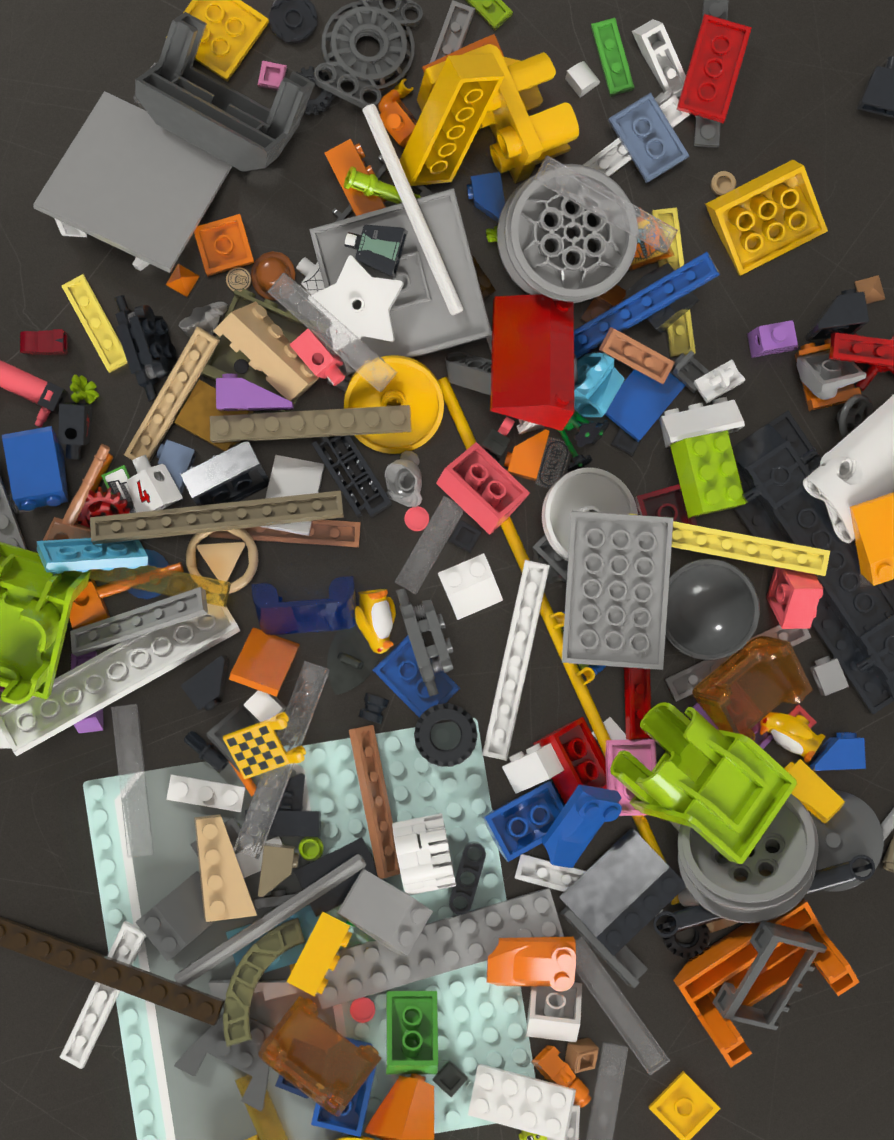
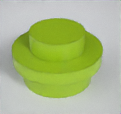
(311, 848)

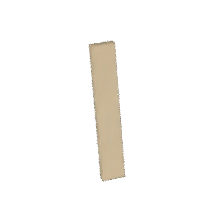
(172, 395)

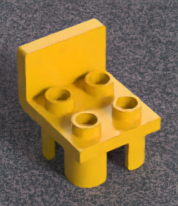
(519, 137)

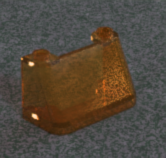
(752, 685)
(318, 1057)

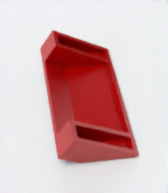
(533, 359)

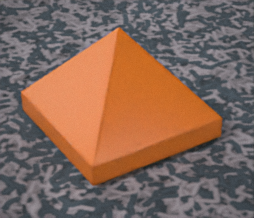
(182, 280)

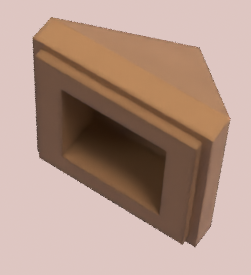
(872, 289)

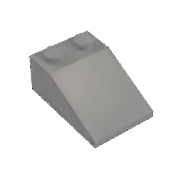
(384, 913)

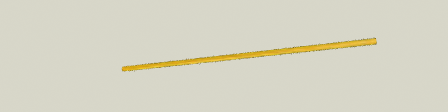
(546, 610)

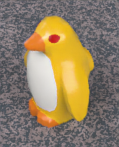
(375, 618)
(792, 733)

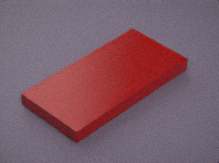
(714, 68)

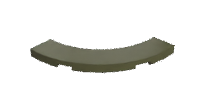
(248, 974)

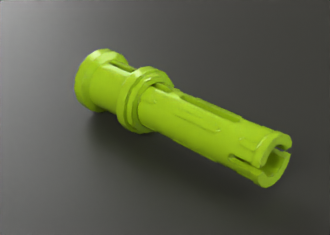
(372, 186)

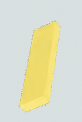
(95, 322)

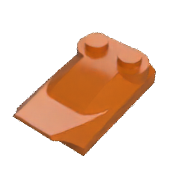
(533, 962)

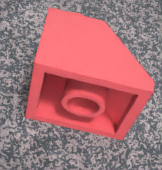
(794, 597)

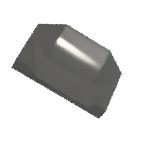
(547, 555)

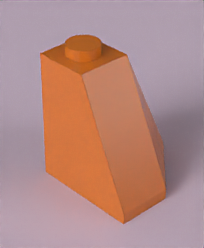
(405, 1111)

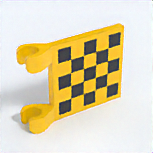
(259, 748)

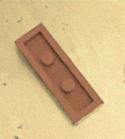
(636, 355)

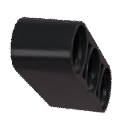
(461, 889)

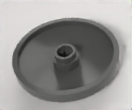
(848, 834)

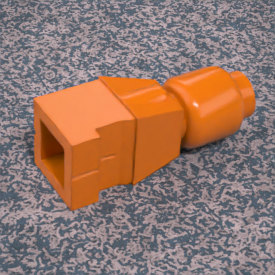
(560, 1073)

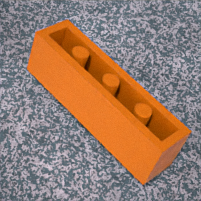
(347, 156)

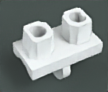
(719, 381)

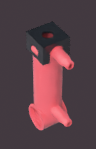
(33, 389)

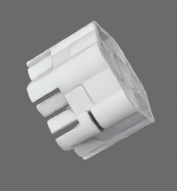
(423, 854)

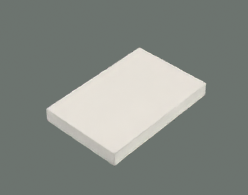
(293, 478)

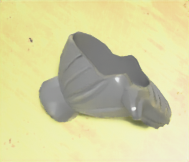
(203, 317)
(404, 480)

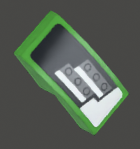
(117, 482)

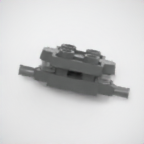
(414, 629)

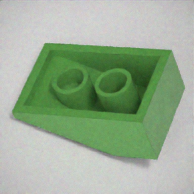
(411, 1032)

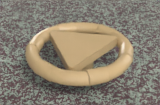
(223, 557)

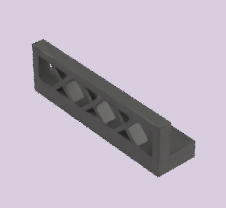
(624, 962)

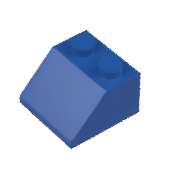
(840, 753)

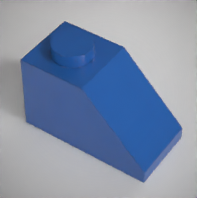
(487, 194)

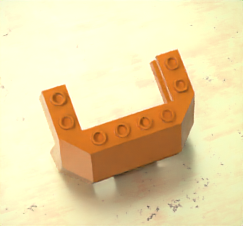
(730, 961)

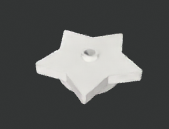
(376, 295)

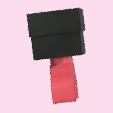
(497, 441)

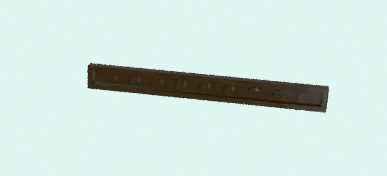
(110, 972)

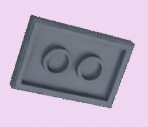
(648, 137)

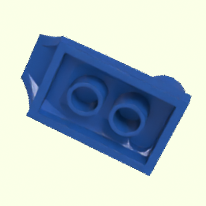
(524, 820)
(579, 823)
(354, 1115)

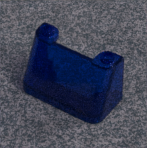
(306, 615)

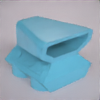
(596, 384)

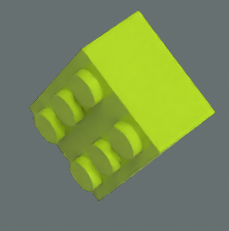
(707, 474)

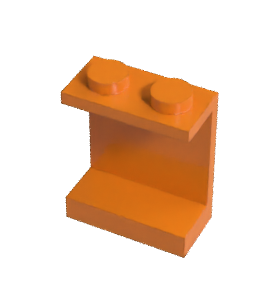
(843, 393)

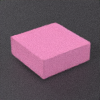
(271, 75)

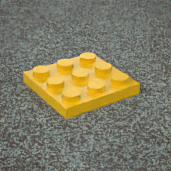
(228, 34)

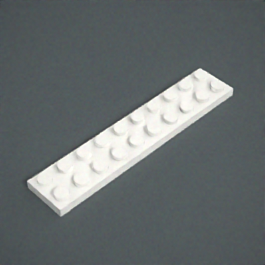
(112, 677)

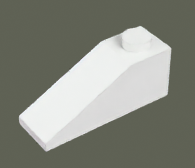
(660, 56)

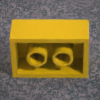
(320, 954)

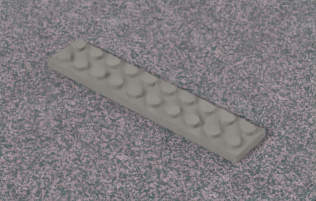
(440, 947)

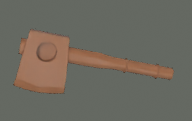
(66, 527)

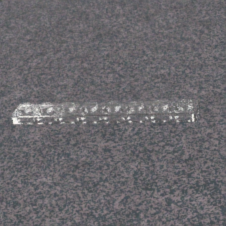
(273, 782)

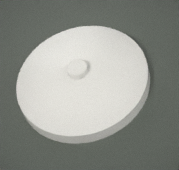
(582, 491)

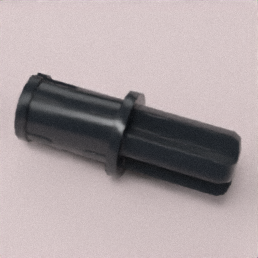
(206, 751)

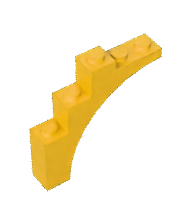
(814, 792)

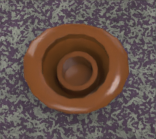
(268, 270)

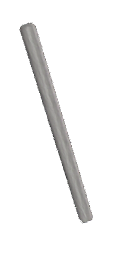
(270, 920)

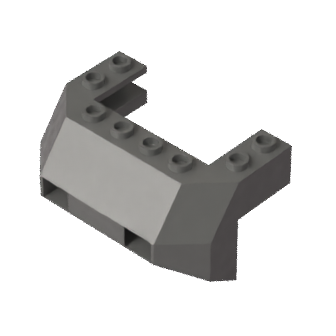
(212, 112)

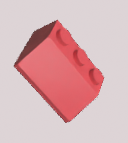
(482, 487)

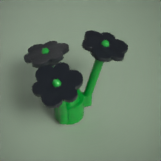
(587, 433)

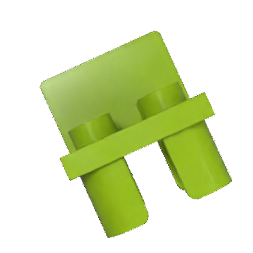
(32, 622)
(706, 780)

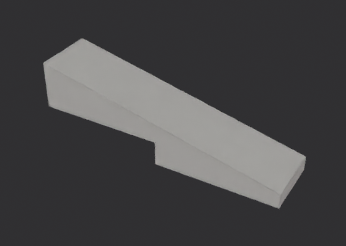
(271, 988)

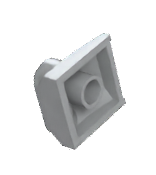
(826, 375)

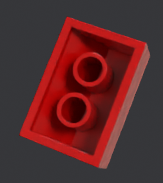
(579, 757)

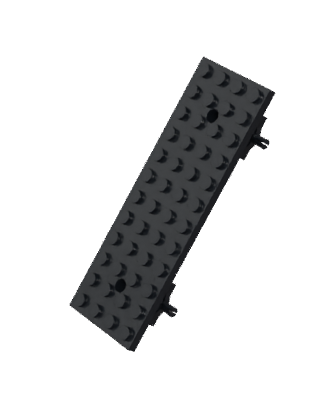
(852, 614)

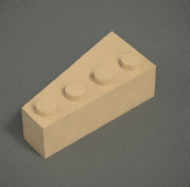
(267, 349)
(220, 876)

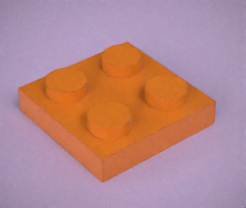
(223, 245)

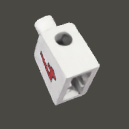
(152, 486)

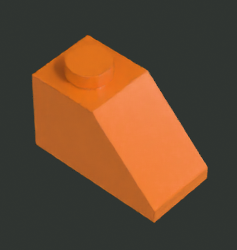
(527, 456)

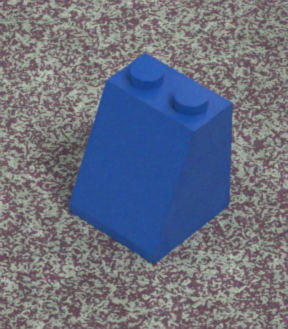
(35, 468)

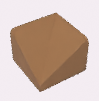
(581, 1055)

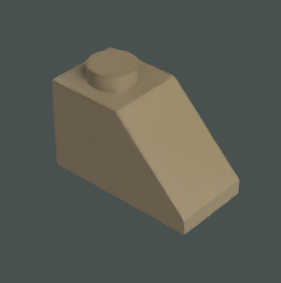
(276, 866)

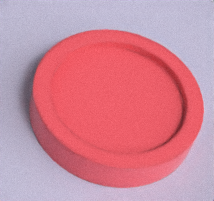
(416, 518)
(362, 1009)

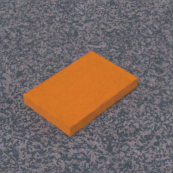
(264, 662)

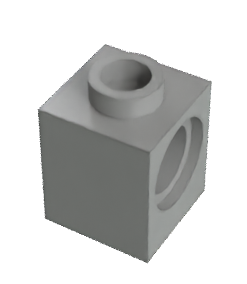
(828, 676)

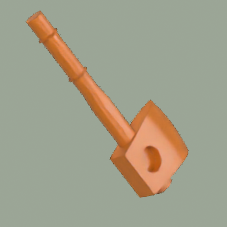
(90, 606)

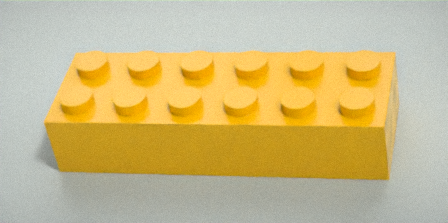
(451, 118)

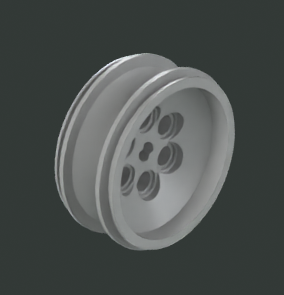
(537, 271)
(759, 896)

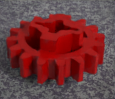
(104, 504)

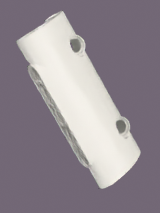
(856, 469)

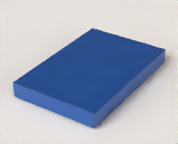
(642, 402)
(404, 678)

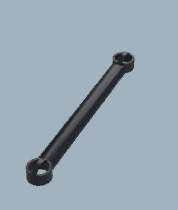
(823, 879)

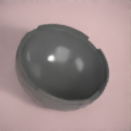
(711, 609)

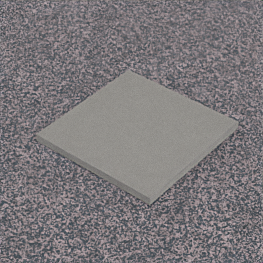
(133, 183)
(419, 312)

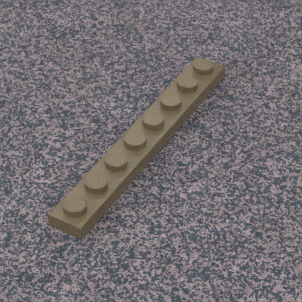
(310, 424)

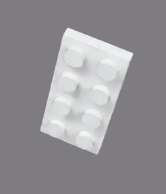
(522, 1102)

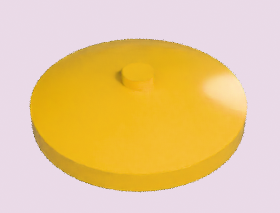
(410, 386)

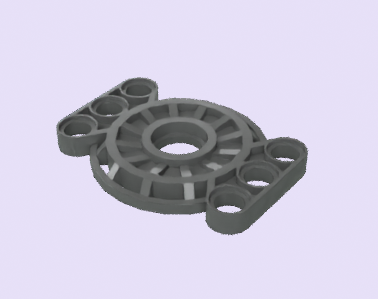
(372, 20)

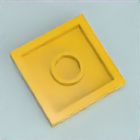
(684, 1107)

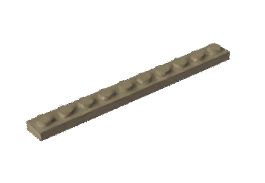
(216, 517)

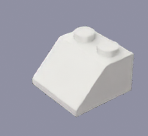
(470, 586)
(554, 1013)

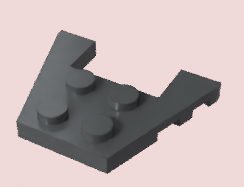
(241, 1056)

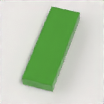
(612, 56)

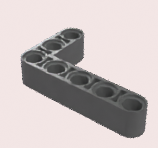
(474, 371)

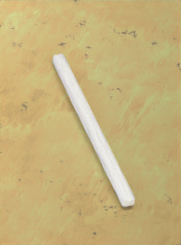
(412, 209)

